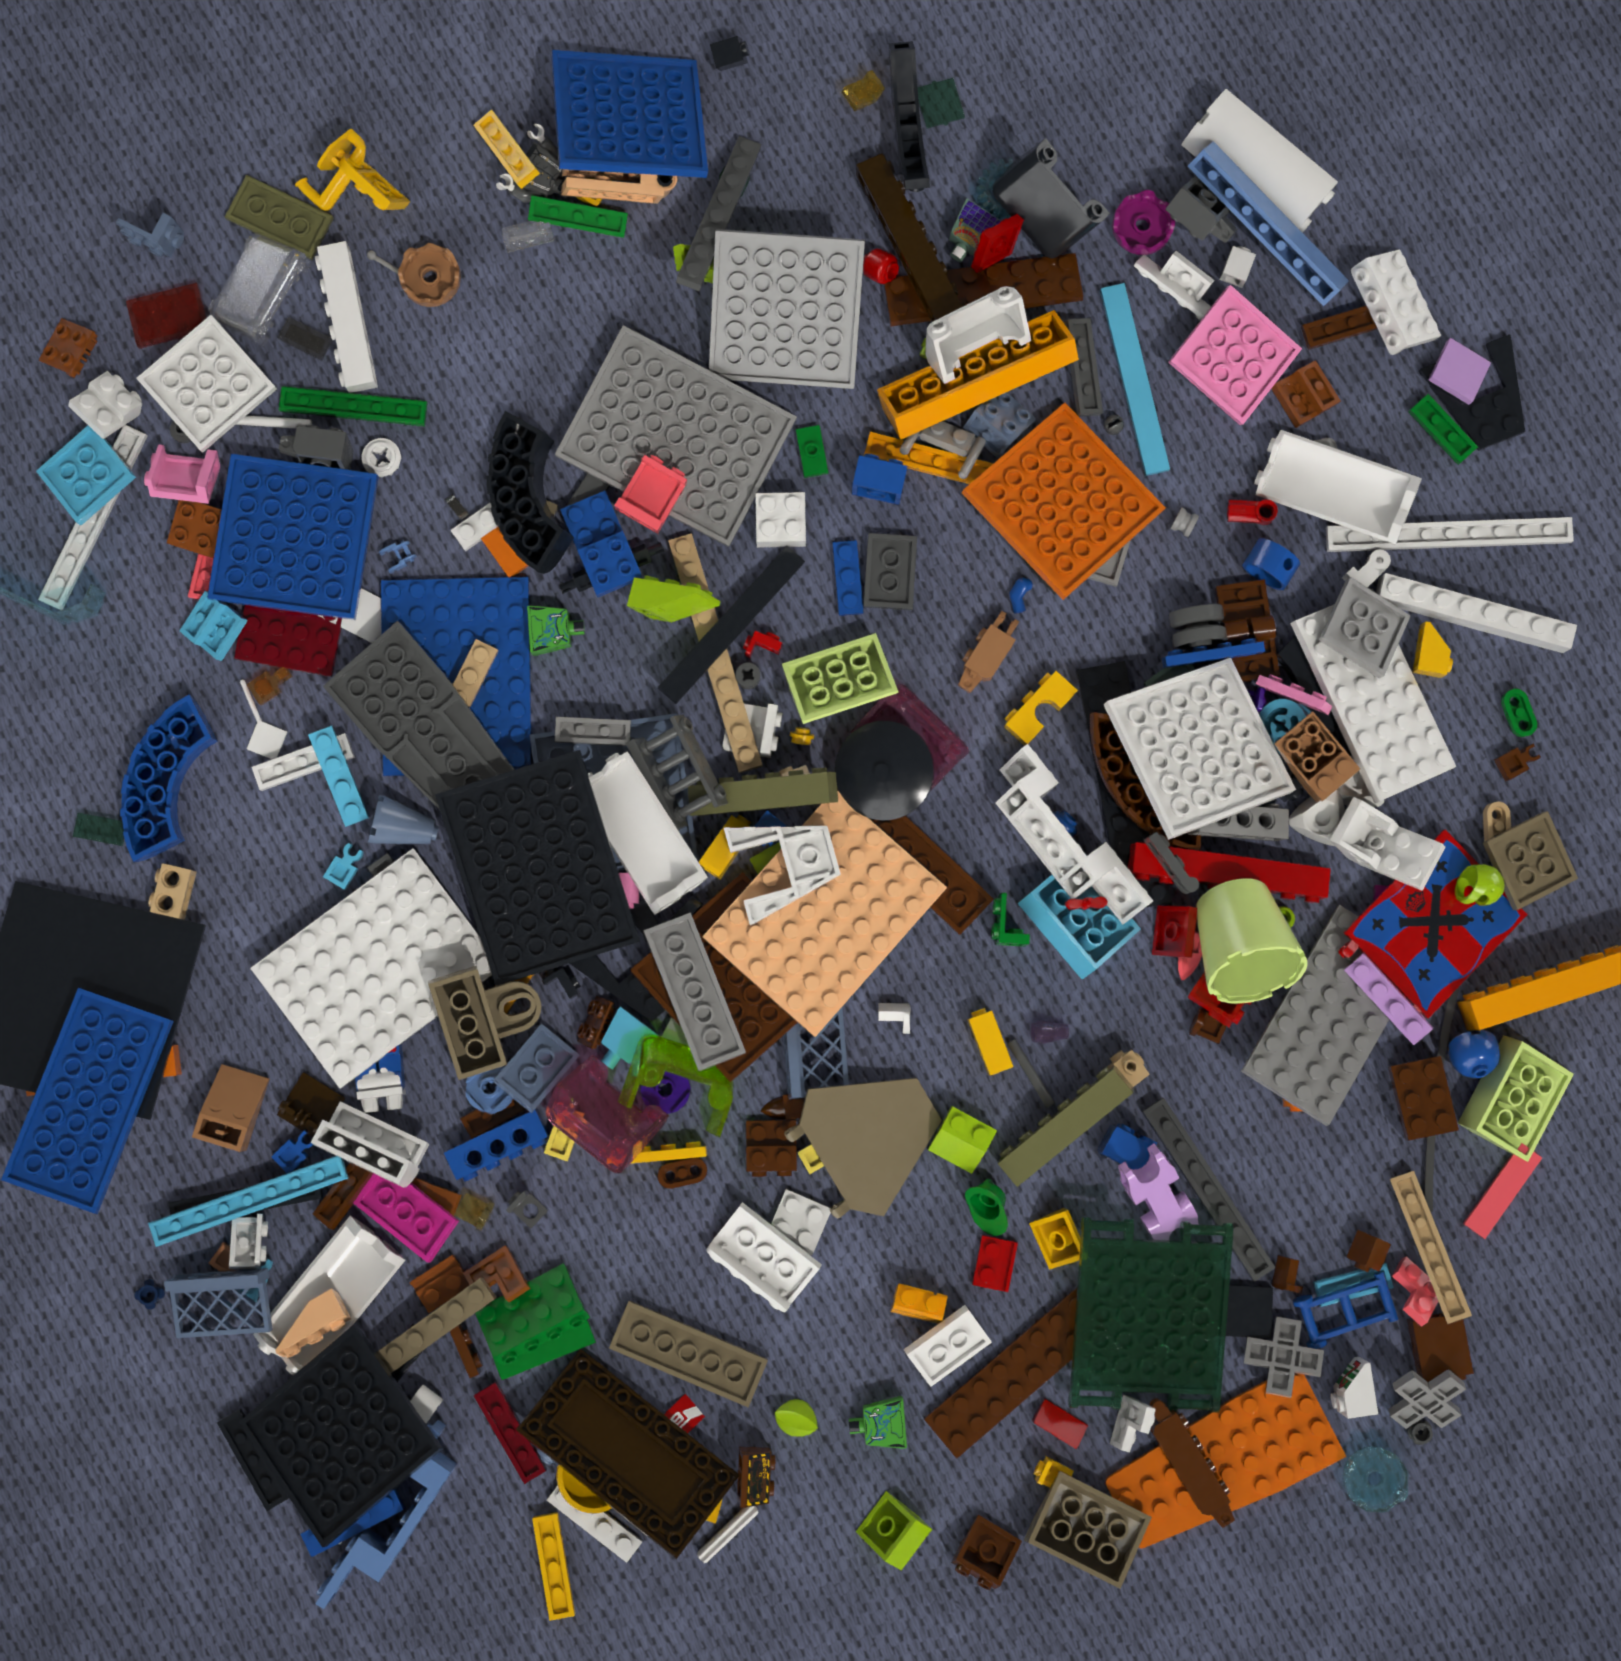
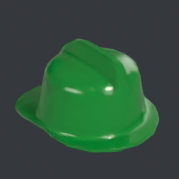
(987, 1207)

